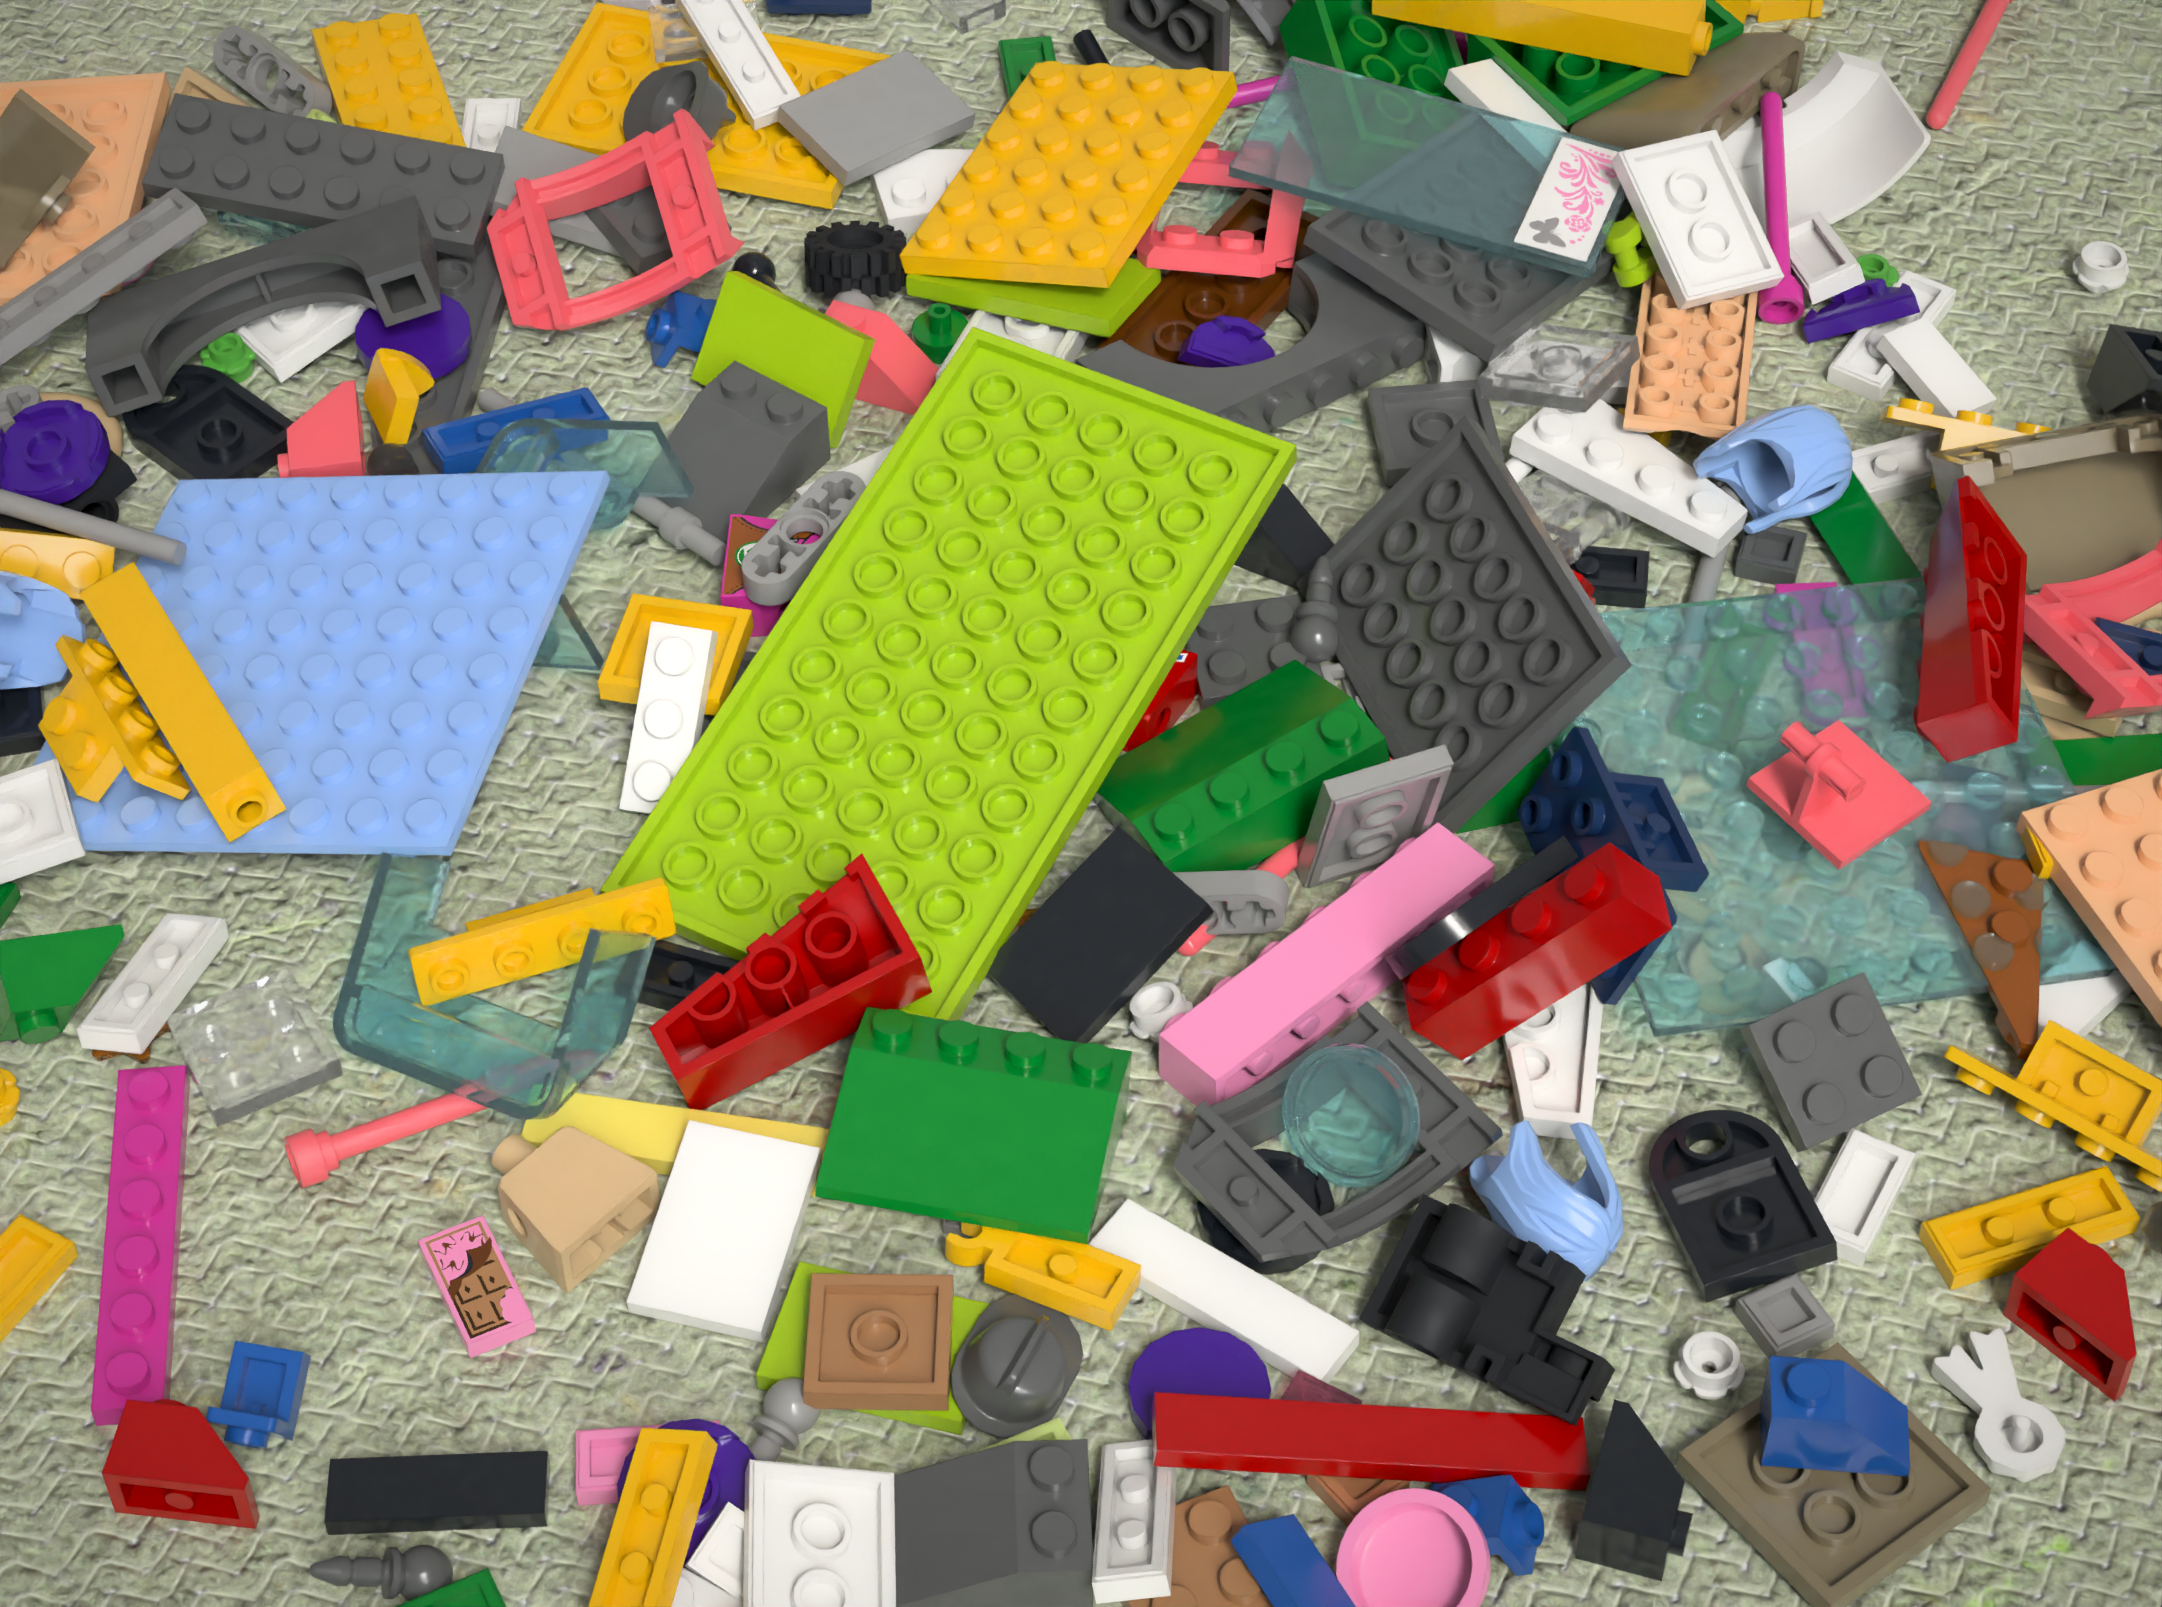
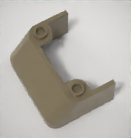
(36, 167)

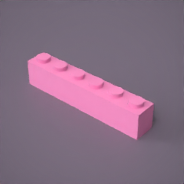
(1318, 971)

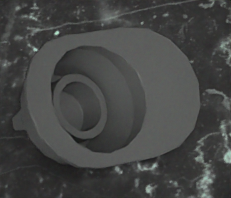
(674, 89)
(1015, 1367)

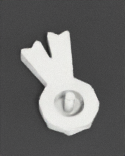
(2011, 1432)

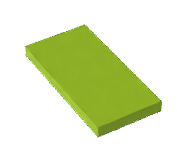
(1064, 306)

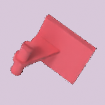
(1837, 792)

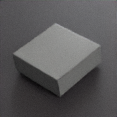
(1784, 1317)

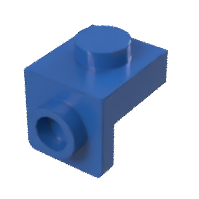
(678, 323)
(261, 1394)
(1505, 1515)

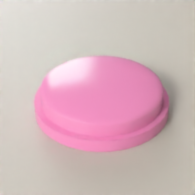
(1414, 1553)

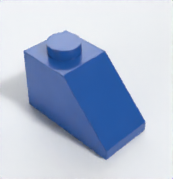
(1830, 1419)

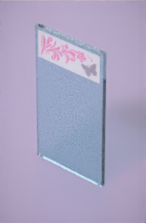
(1435, 166)

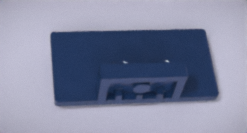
(1632, 812)

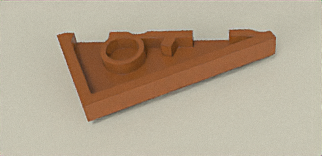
(2017, 986)

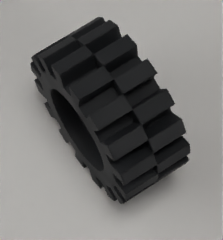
(854, 258)

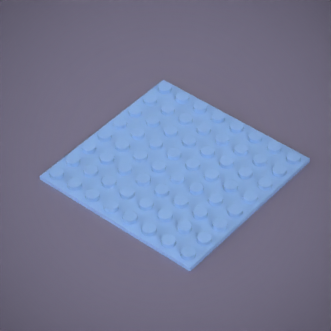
(357, 646)

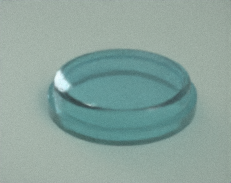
(1351, 1115)

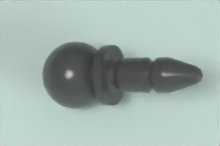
(1315, 630)
(409, 1574)

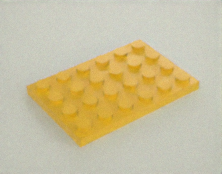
(616, 52)
(1070, 174)

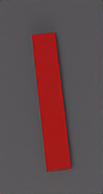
(1366, 1441)

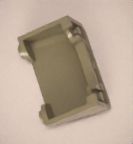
(1716, 95)
(2070, 494)

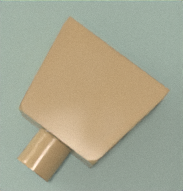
(573, 1200)

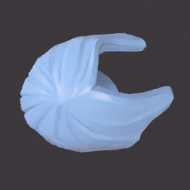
(1782, 464)
(30, 625)
(1540, 1206)

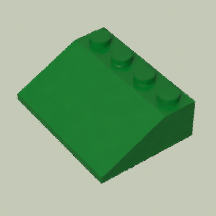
(1370, 45)
(1578, 85)
(1240, 772)
(976, 1124)

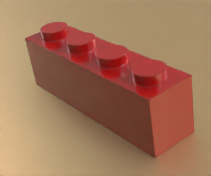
(1971, 629)
(1536, 952)
(793, 991)

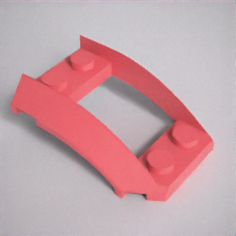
(688, 202)
(1235, 250)
(2064, 632)

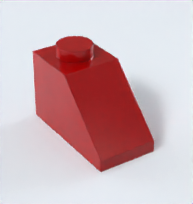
(2077, 1309)
(176, 1468)

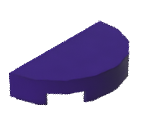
(1860, 308)
(1225, 343)

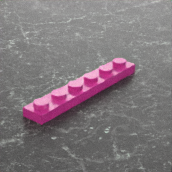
(141, 1241)

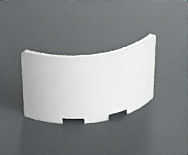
(1842, 142)

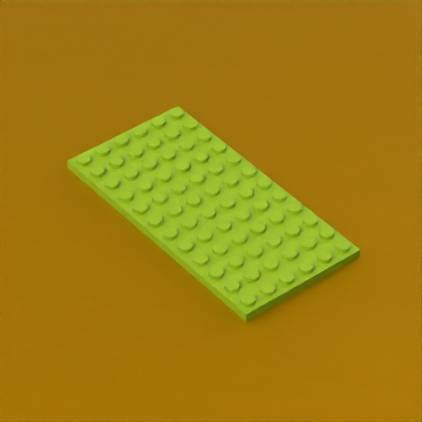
(962, 661)

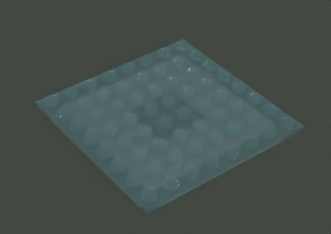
(1775, 916)

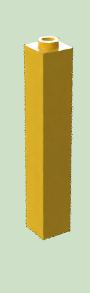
(1628, 32)
(182, 702)

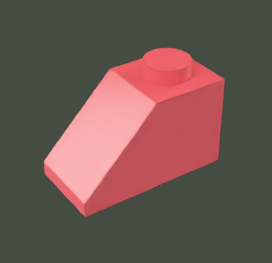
(897, 369)
(327, 438)

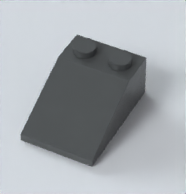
(1176, 31)
(746, 447)
(997, 1528)

